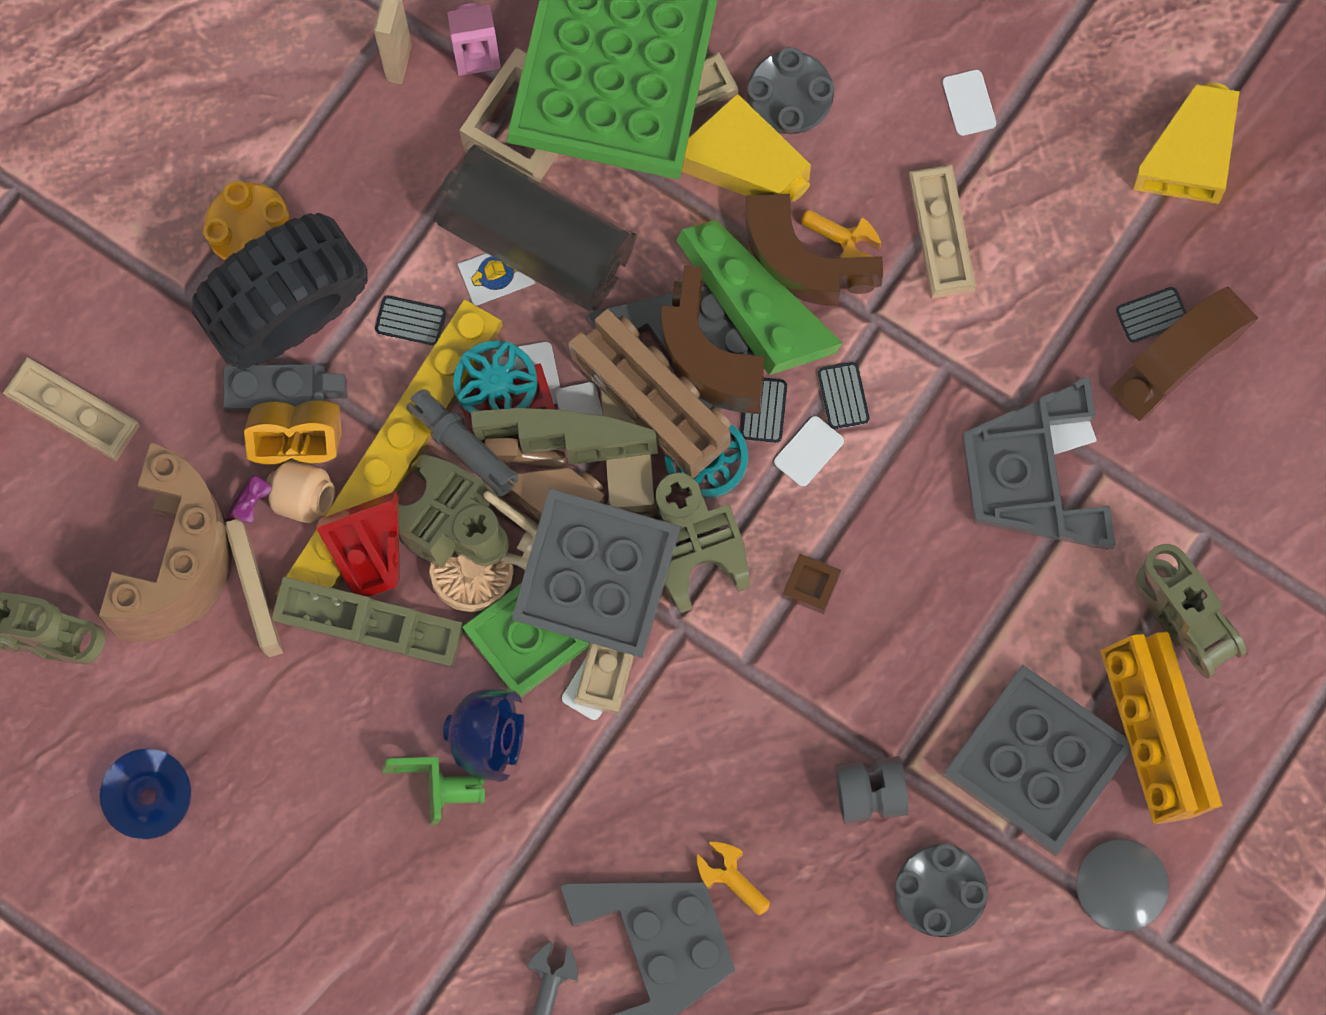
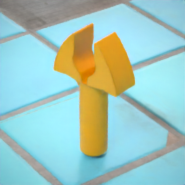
(842, 235)
(732, 877)

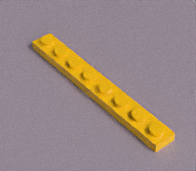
(402, 435)

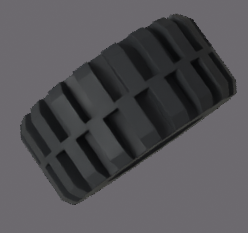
(279, 290)

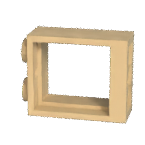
(471, 129)

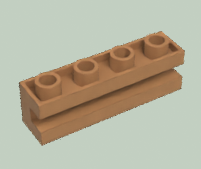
(651, 393)

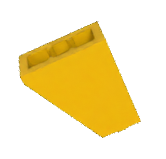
(1194, 148)
(745, 154)

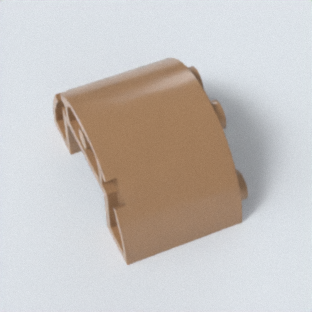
(193, 563)

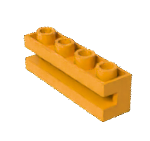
(1161, 728)

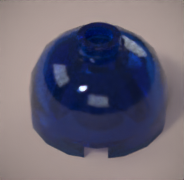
(486, 733)

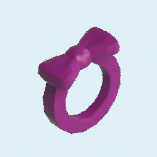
(248, 496)

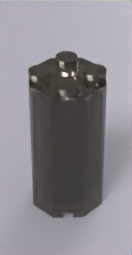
(534, 228)

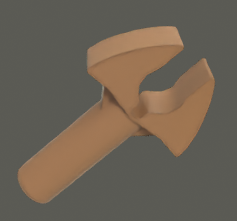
(510, 452)

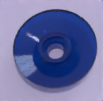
(132, 776)

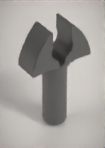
(550, 982)

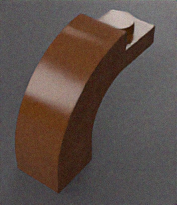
(796, 267)
(1182, 349)
(720, 376)

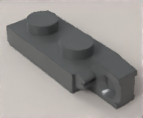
(279, 384)

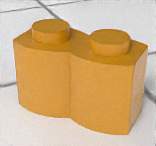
(285, 432)

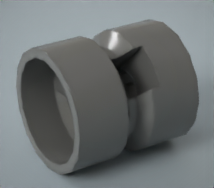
(855, 793)

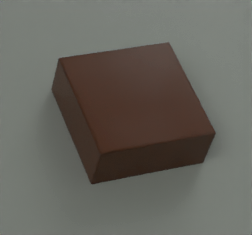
(811, 583)

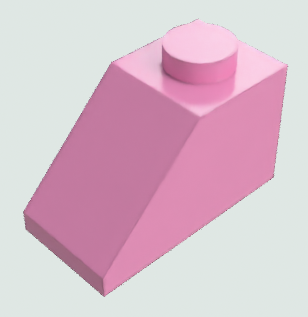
(473, 39)

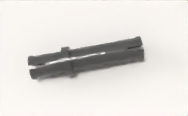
(449, 430)

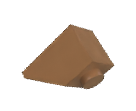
(532, 488)

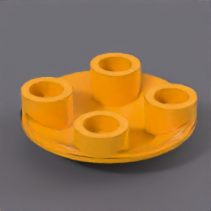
(241, 215)

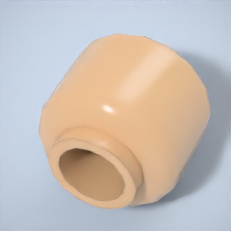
(300, 491)

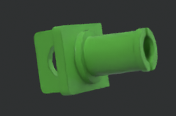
(440, 789)

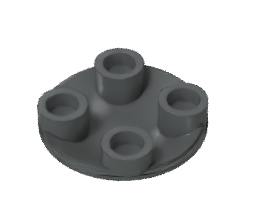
(791, 91)
(1122, 885)
(941, 890)

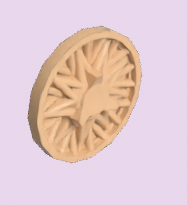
(470, 585)

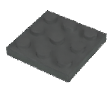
(596, 573)
(1038, 760)

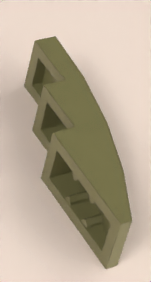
(581, 434)
(368, 622)

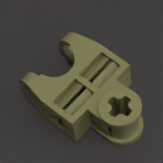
(451, 517)
(720, 548)
(1194, 618)
(42, 629)

